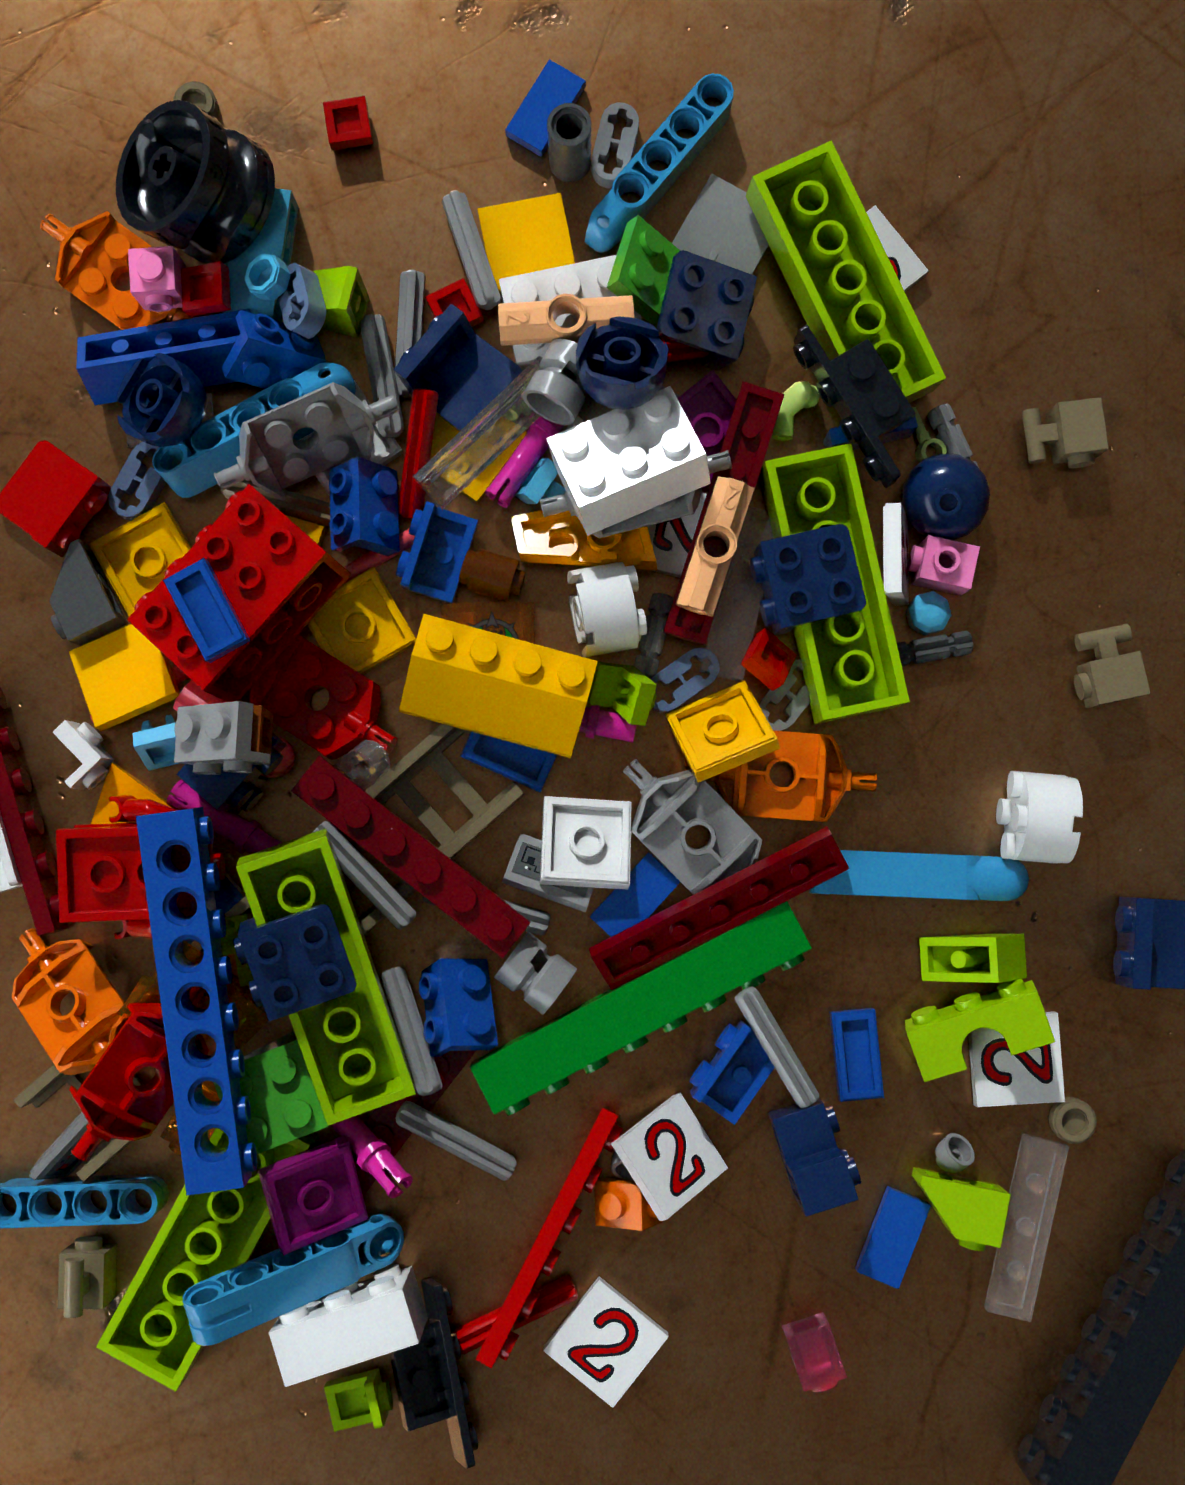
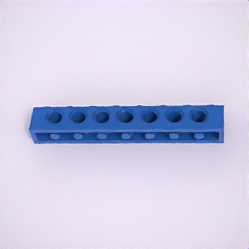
(204, 1164)

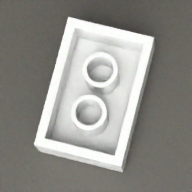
(581, 279)
(629, 461)
(350, 1325)

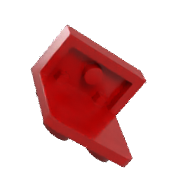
(52, 497)

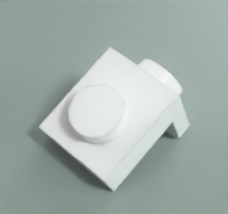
(85, 745)

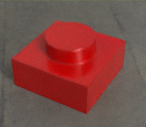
(348, 123)
(205, 289)
(458, 295)
(768, 659)

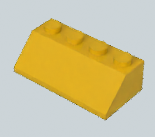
(497, 686)

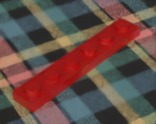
(543, 1255)

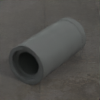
(569, 142)

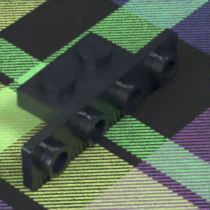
(862, 395)
(429, 1377)

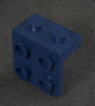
(707, 307)
(457, 367)
(807, 578)
(1150, 943)
(295, 961)

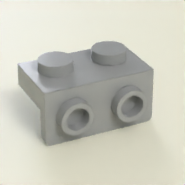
(217, 738)

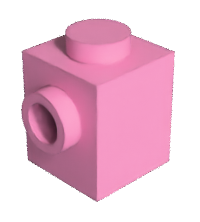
(156, 277)
(943, 565)

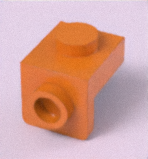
(622, 1205)

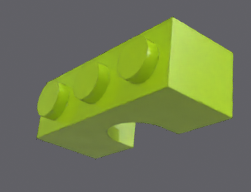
(1012, 1011)

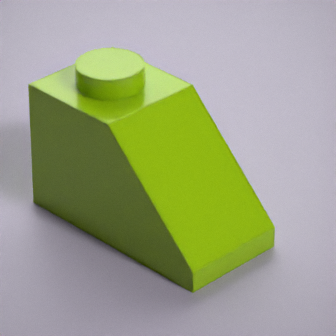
(344, 299)
(973, 958)
(967, 1207)

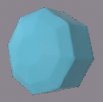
(267, 277)
(928, 613)

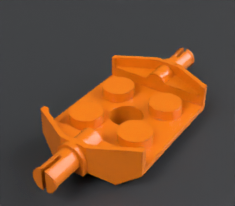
(90, 263)
(816, 787)
(53, 971)

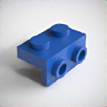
(269, 352)
(364, 507)
(436, 553)
(458, 1006)
(733, 1074)

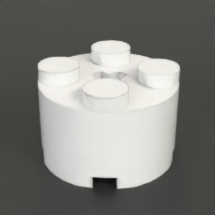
(606, 608)
(1040, 817)

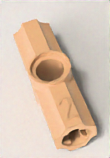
(535, 321)
(723, 520)

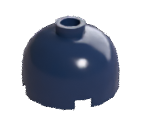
(622, 362)
(161, 401)
(945, 496)

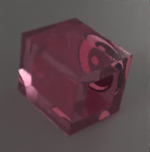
(814, 1353)

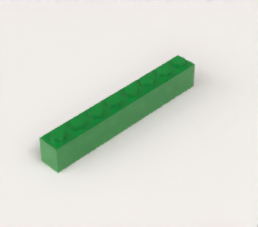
(633, 1010)

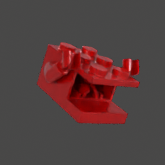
(104, 870)

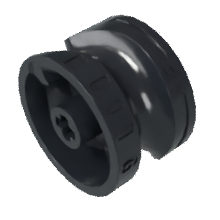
(194, 183)

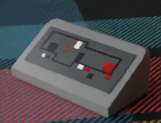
(524, 874)
(58, 1159)

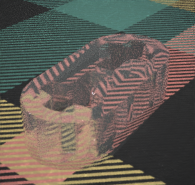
(357, 771)

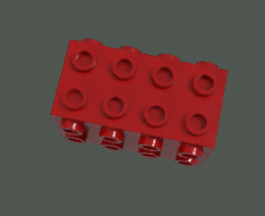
(270, 577)

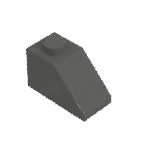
(83, 598)

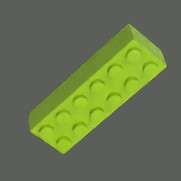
(840, 266)
(850, 658)
(352, 1038)
(195, 1243)

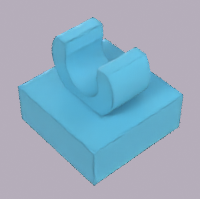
(540, 483)
(156, 744)

